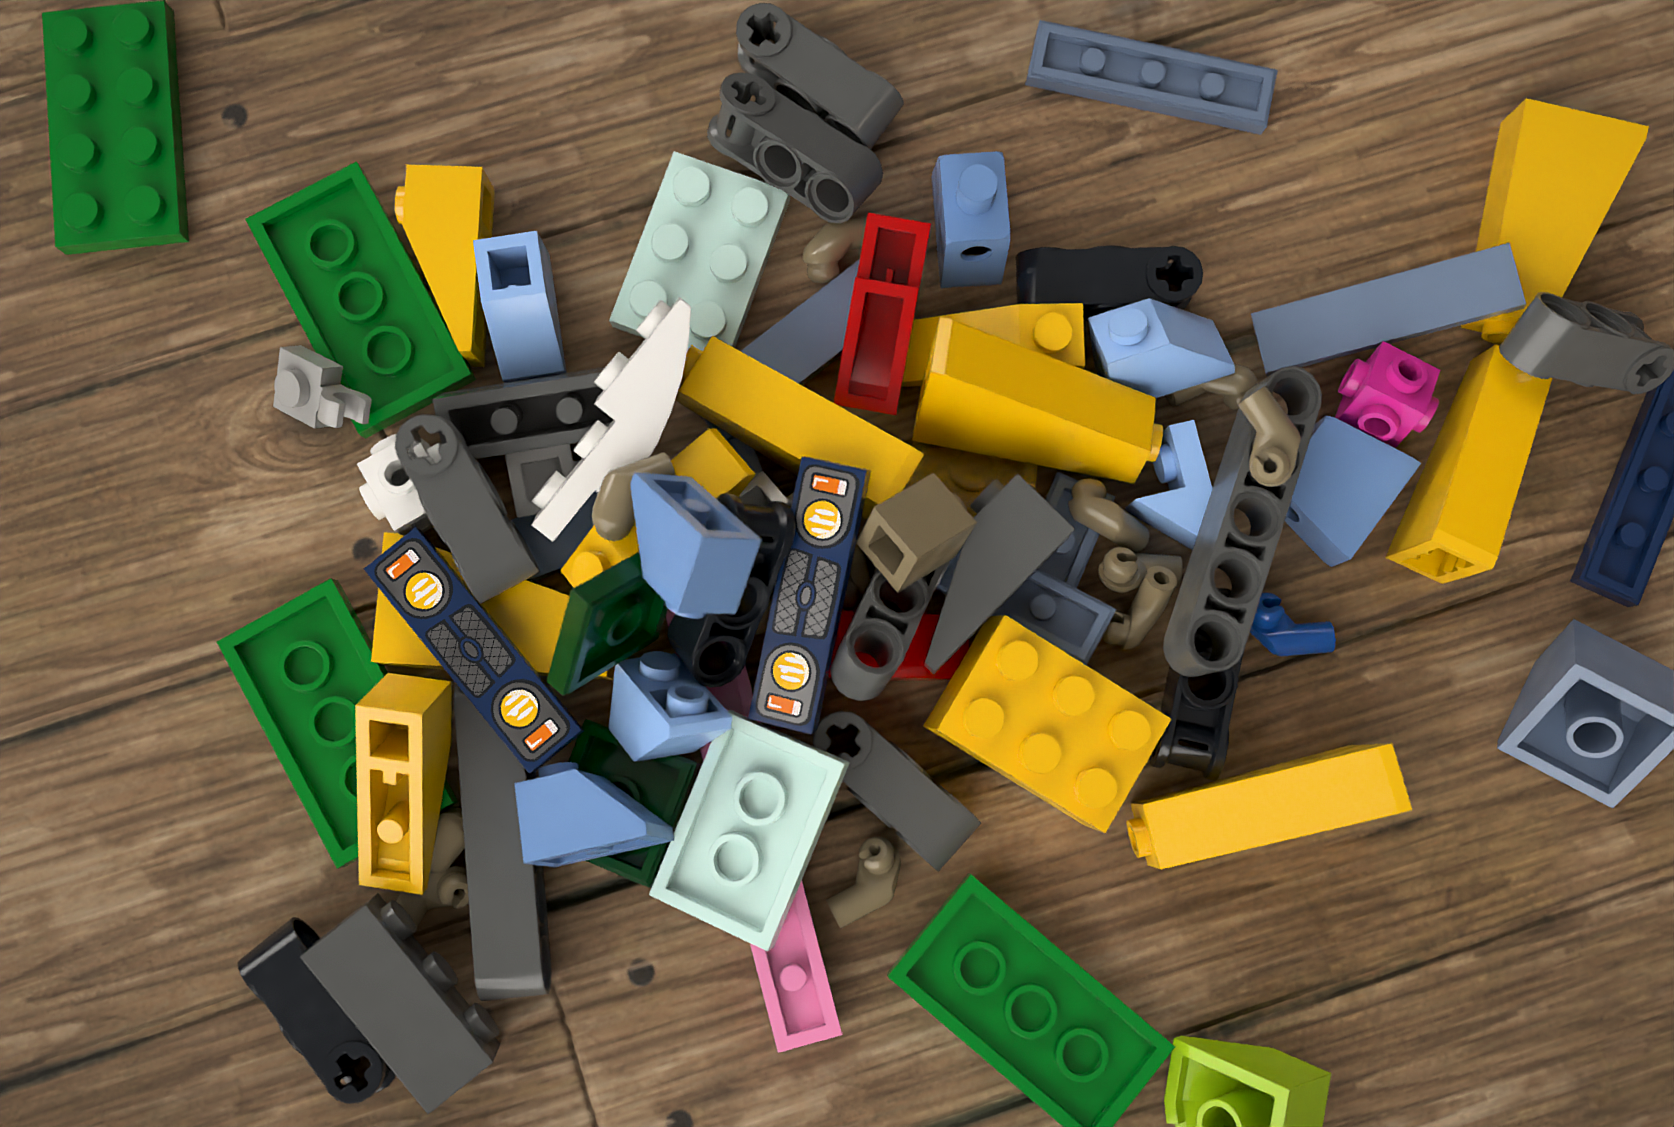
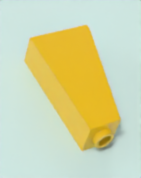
(1550, 193)
(1031, 407)
(790, 420)
(1472, 473)
(526, 613)
(1269, 805)

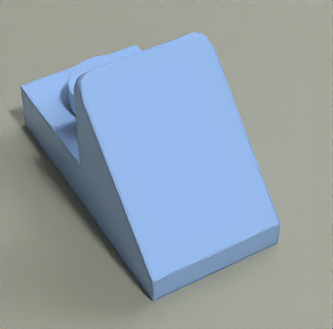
(1183, 466)

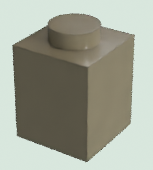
(915, 532)

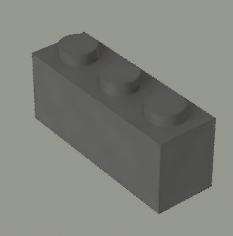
(524, 413)
(404, 1001)

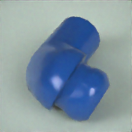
(1284, 637)

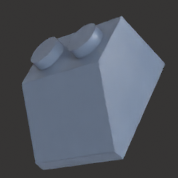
(1593, 714)

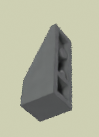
(1005, 548)

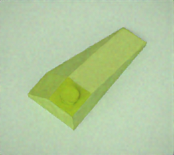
(1242, 1086)

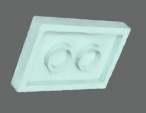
(702, 245)
(749, 830)

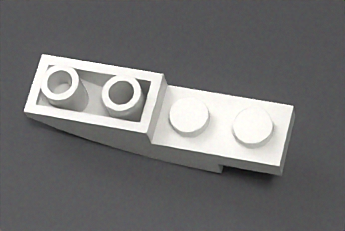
(639, 399)

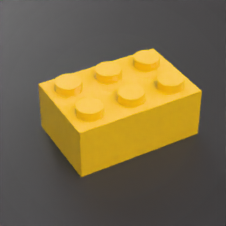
(1047, 722)

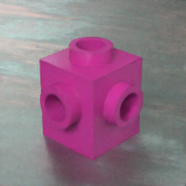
(1388, 394)

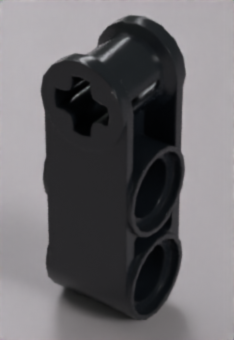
(1106, 276)
(719, 644)
(1197, 719)
(310, 1014)

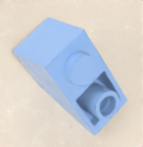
(520, 305)
(662, 708)

